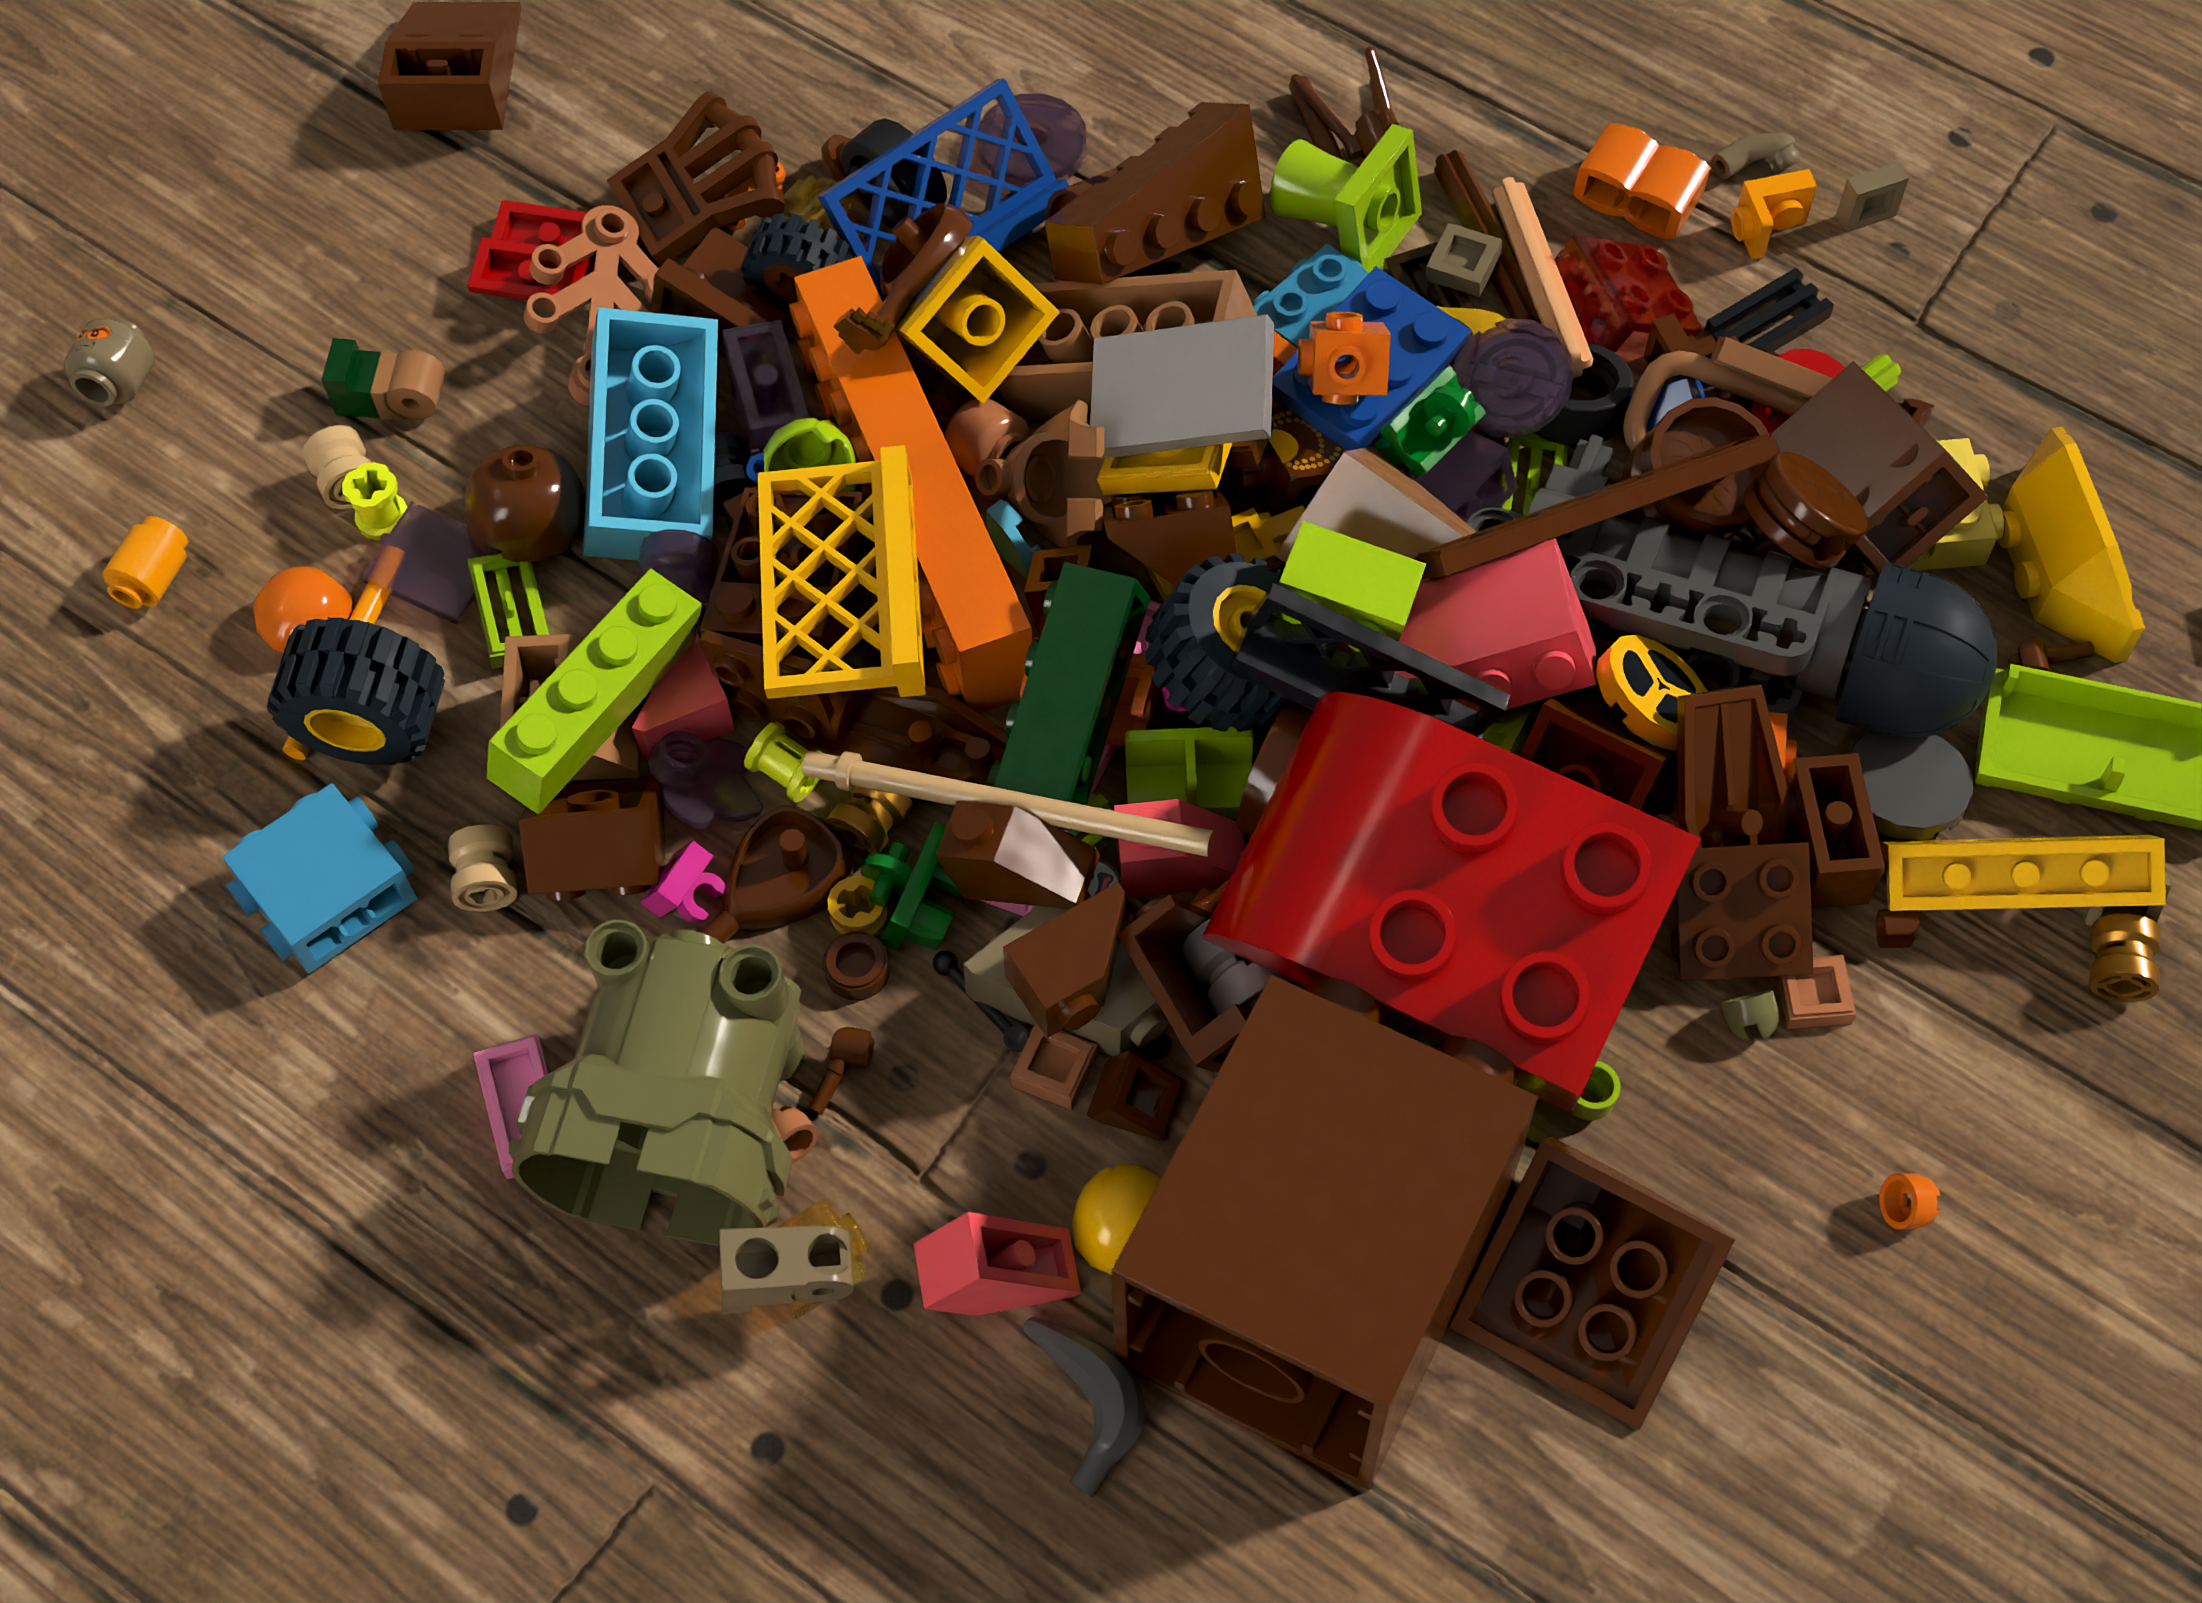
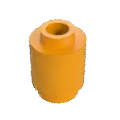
(145, 563)

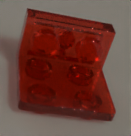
(1620, 289)

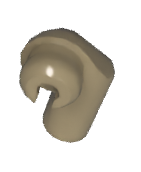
(1751, 148)

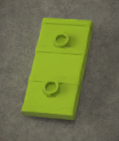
(2092, 745)

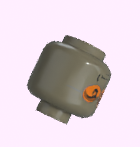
(109, 362)

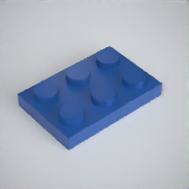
(1420, 346)

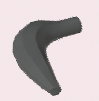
(1110, 1389)

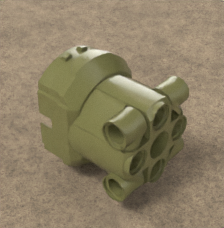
(668, 1088)

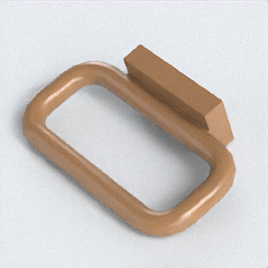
(1730, 368)

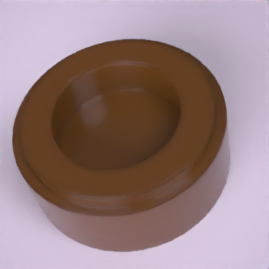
(856, 965)

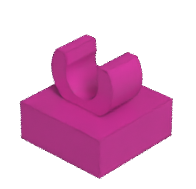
(679, 881)

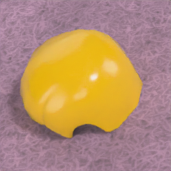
(1109, 1212)

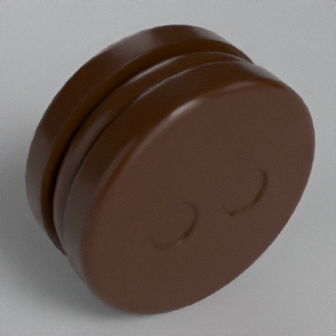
(1805, 510)

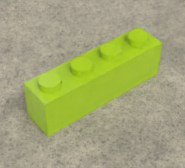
(593, 691)

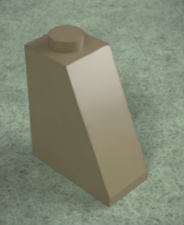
(1125, 1021)

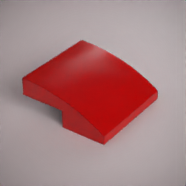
(505, 258)

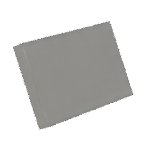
(1184, 386)

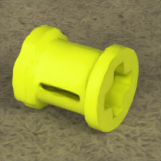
(374, 496)
(780, 760)

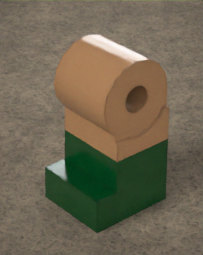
(381, 382)

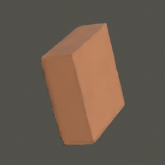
(1817, 997)
(1054, 1066)

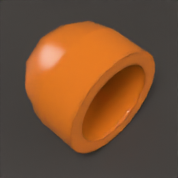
(1894, 1201)

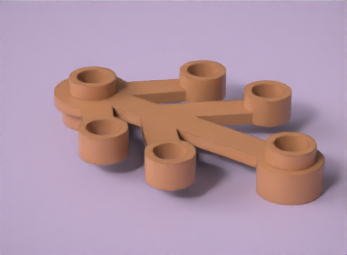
(599, 288)

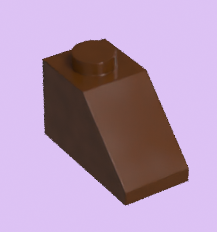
(1014, 857)
(1068, 962)

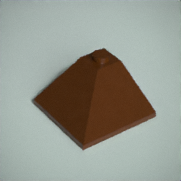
(1592, 1281)

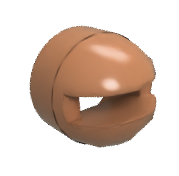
(795, 1130)

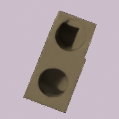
(784, 1266)

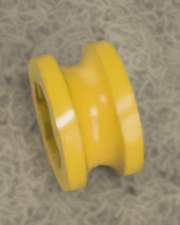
(851, 892)

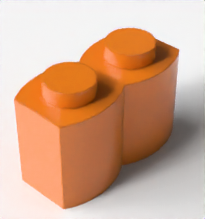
(1641, 180)

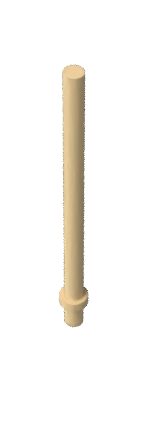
(850, 771)

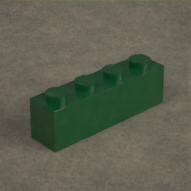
(1071, 685)

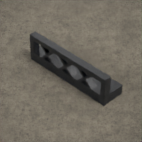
(1307, 663)

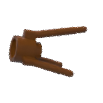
(1369, 126)

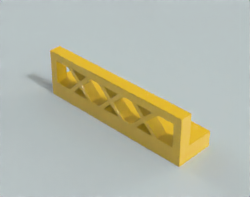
(2025, 872)

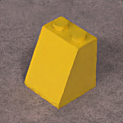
(975, 319)

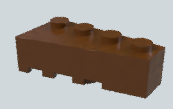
(1167, 200)

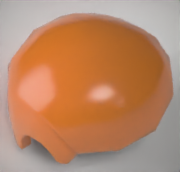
(295, 598)

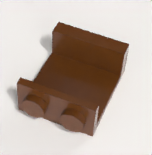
(1155, 948)

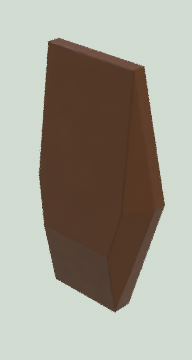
(919, 735)
(1730, 769)

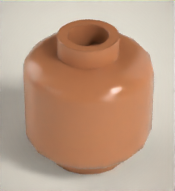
(983, 433)

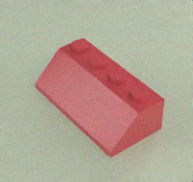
(1507, 625)

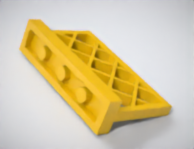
(895, 585)

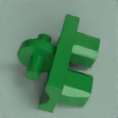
(1429, 423)
(913, 916)

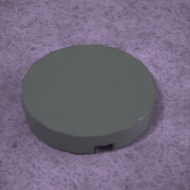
(1914, 784)

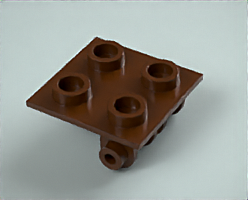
(1745, 913)

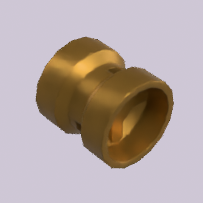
(867, 819)
(2125, 958)

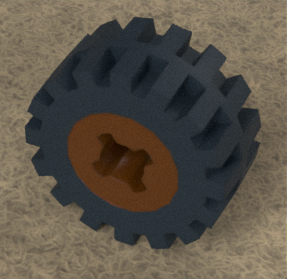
(785, 250)

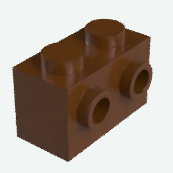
(1837, 820)

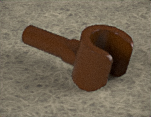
(2035, 655)
(1896, 928)
(848, 1047)

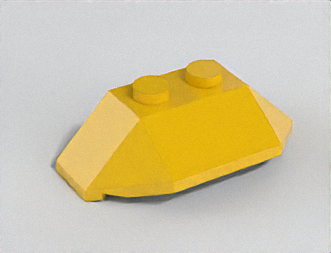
(2068, 553)

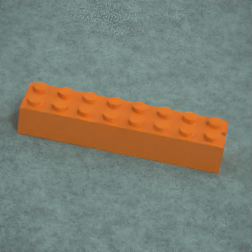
(878, 403)

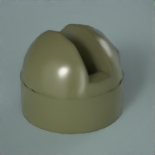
(1751, 1009)

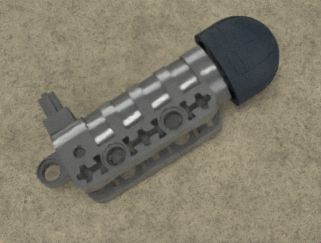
(1911, 658)

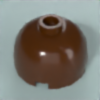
(524, 503)

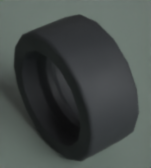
(873, 142)
(1601, 417)

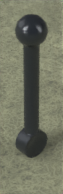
(1015, 1036)

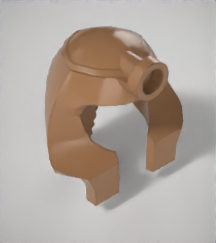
(1054, 477)

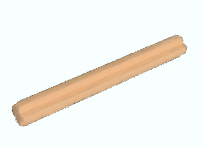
(1541, 271)

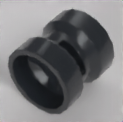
(729, 469)

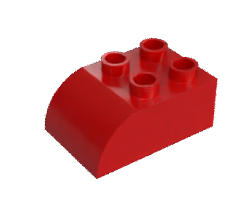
(1453, 888)

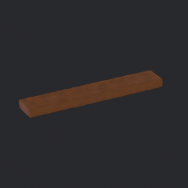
(1597, 505)

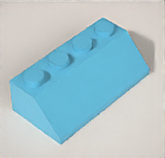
(649, 429)

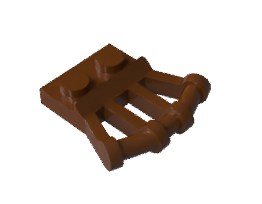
(675, 209)

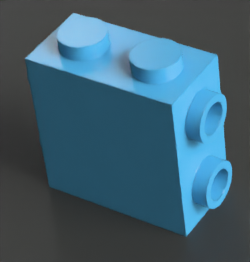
(1310, 292)
(319, 877)

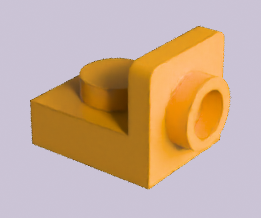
(1771, 205)

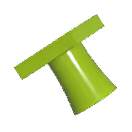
(1367, 202)

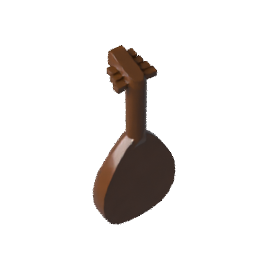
(908, 266)
(781, 872)

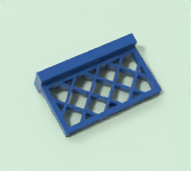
(1001, 220)

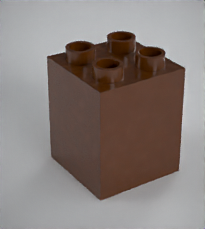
(1320, 1224)

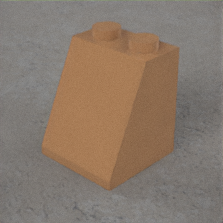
(1379, 505)

